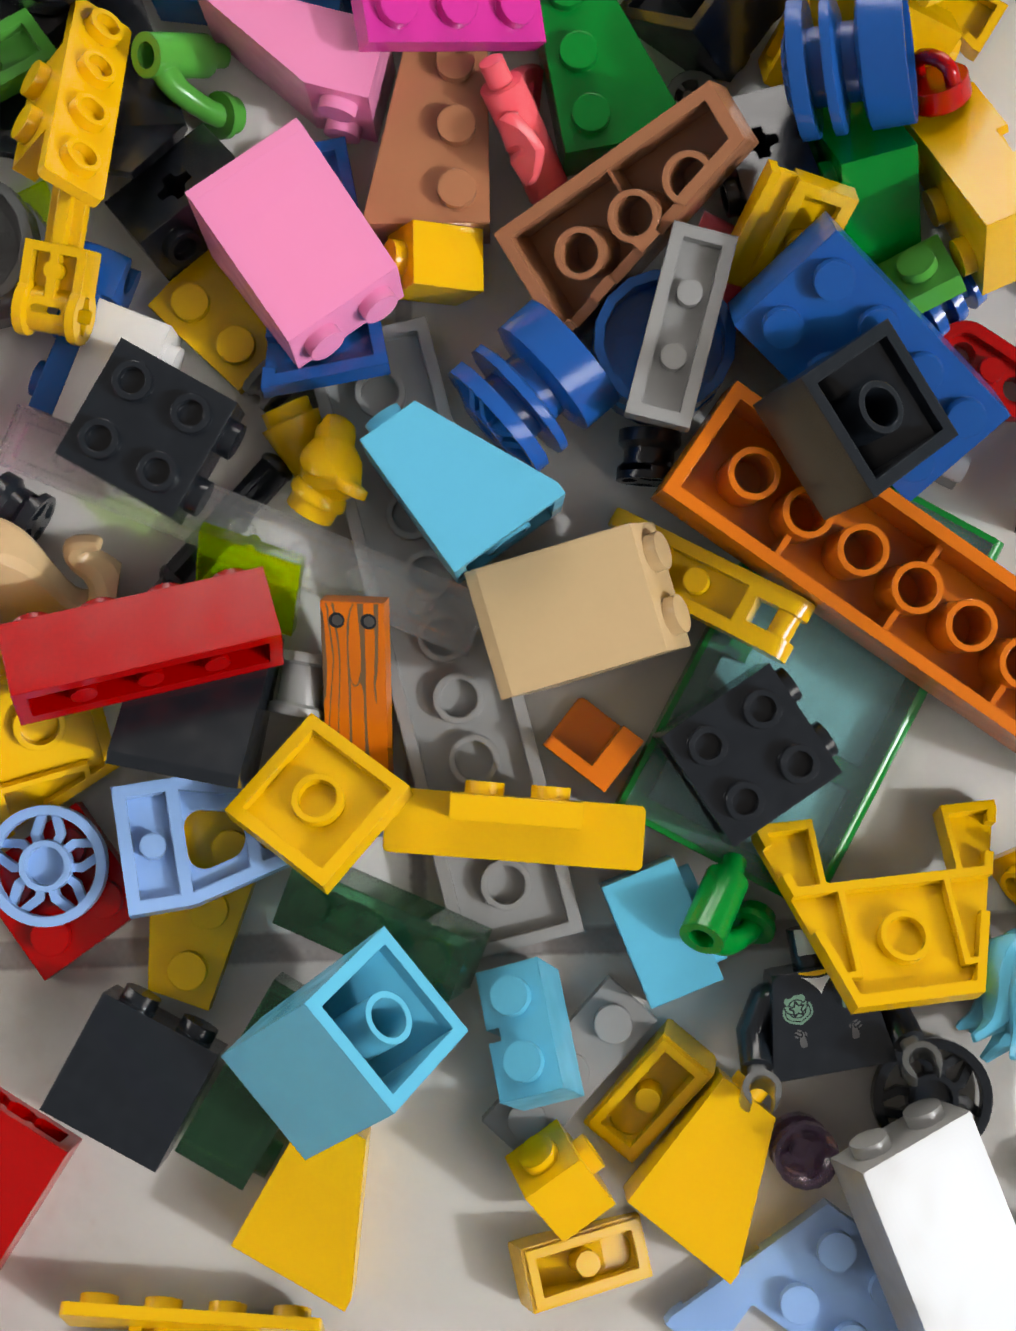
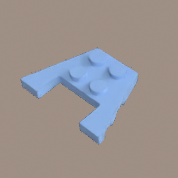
(802, 1277)

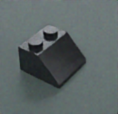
(704, 33)
(856, 421)

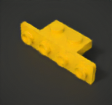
(74, 105)
(519, 828)
(167, 1314)

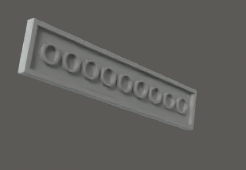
(447, 702)

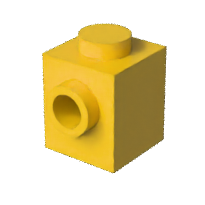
(438, 261)
(561, 1179)

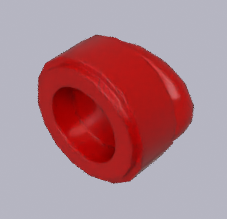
(942, 85)

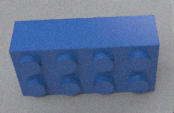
(831, 292)

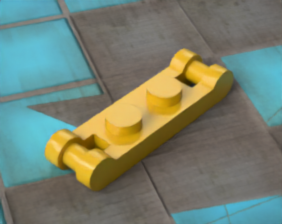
(730, 595)

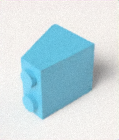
(458, 487)
(346, 1046)

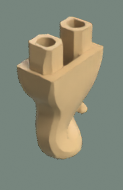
(37, 585)

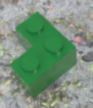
(886, 179)

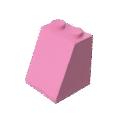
(295, 244)

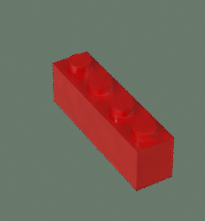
(140, 644)

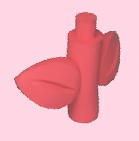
(515, 108)

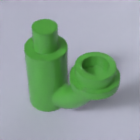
(179, 56)

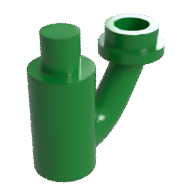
(718, 917)

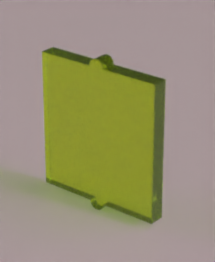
(283, 569)

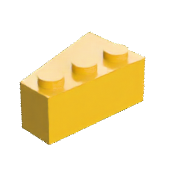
(971, 188)

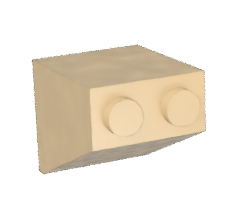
(578, 609)

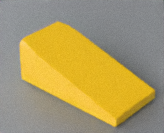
(652, 1090)
(590, 1262)

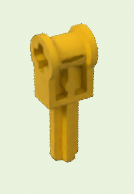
(58, 276)

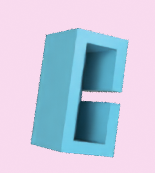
(648, 916)
(536, 1051)

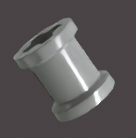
(299, 685)

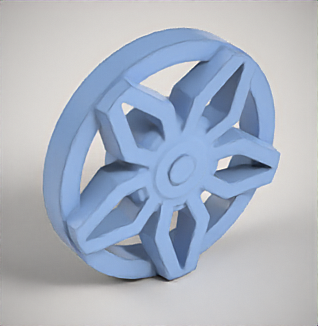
(50, 865)

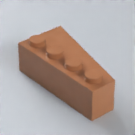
(433, 146)
(623, 206)

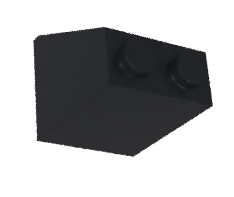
(198, 731)

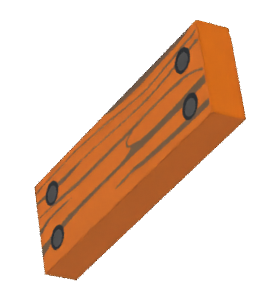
(358, 672)

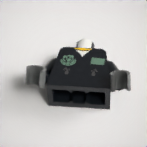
(803, 1029)

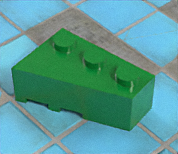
(596, 79)

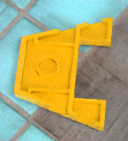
(50, 757)
(895, 935)

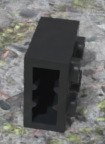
(153, 433)
(749, 752)
(135, 1074)

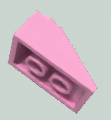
(309, 61)

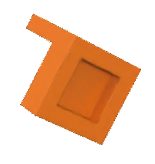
(592, 744)

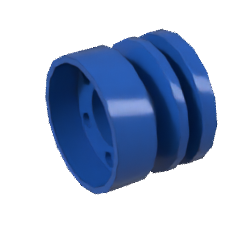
(849, 63)
(540, 380)

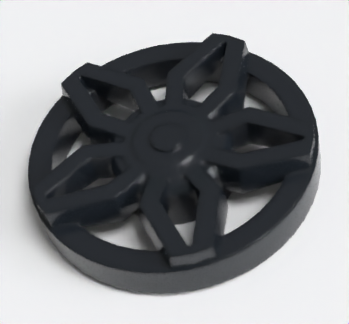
(933, 1087)

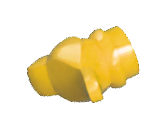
(328, 472)

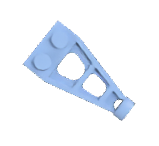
(155, 850)

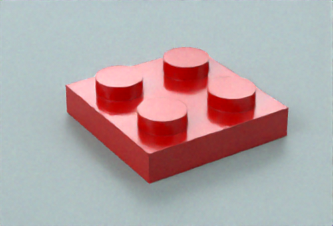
(59, 946)

